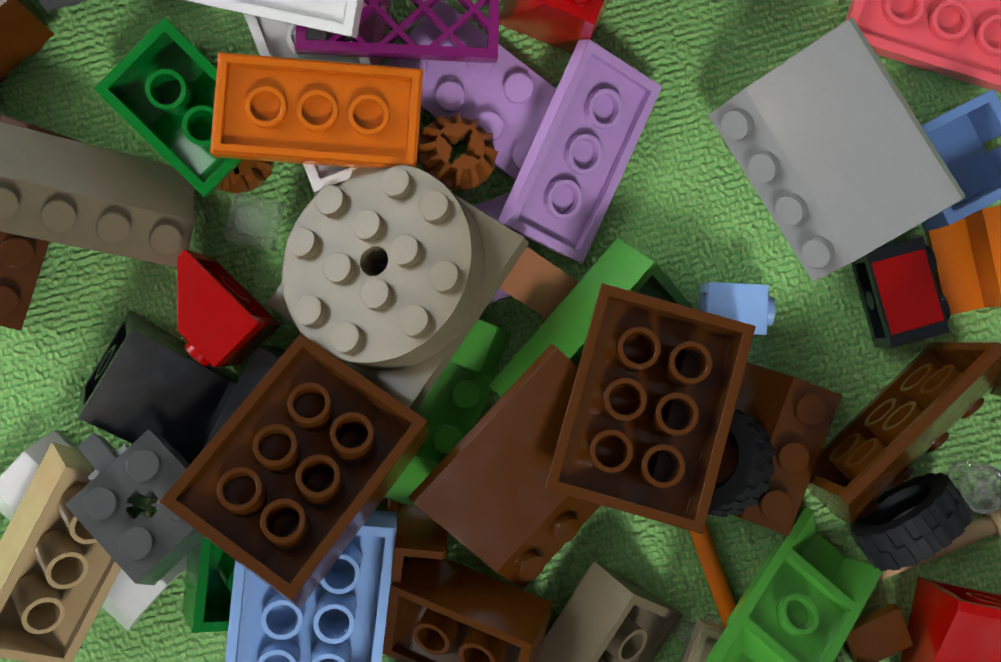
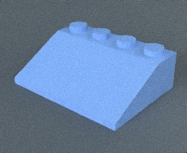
(337, 622)

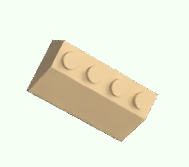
(51, 566)

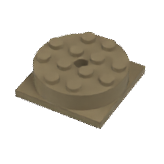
(417, 312)

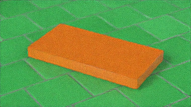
(316, 112)

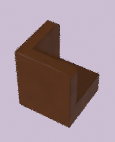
(416, 537)
(878, 635)

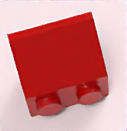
(217, 313)

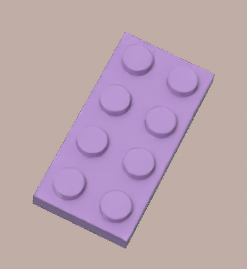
(501, 94)
(580, 151)

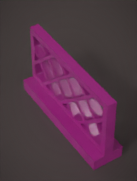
(409, 50)

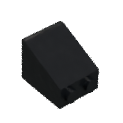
(155, 385)

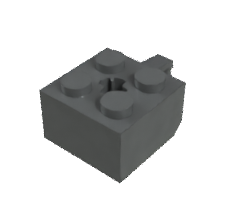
(116, 503)

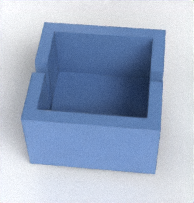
(959, 142)

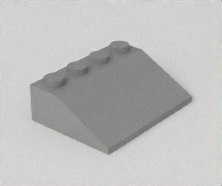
(836, 152)

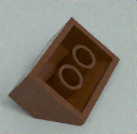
(797, 422)
(461, 616)

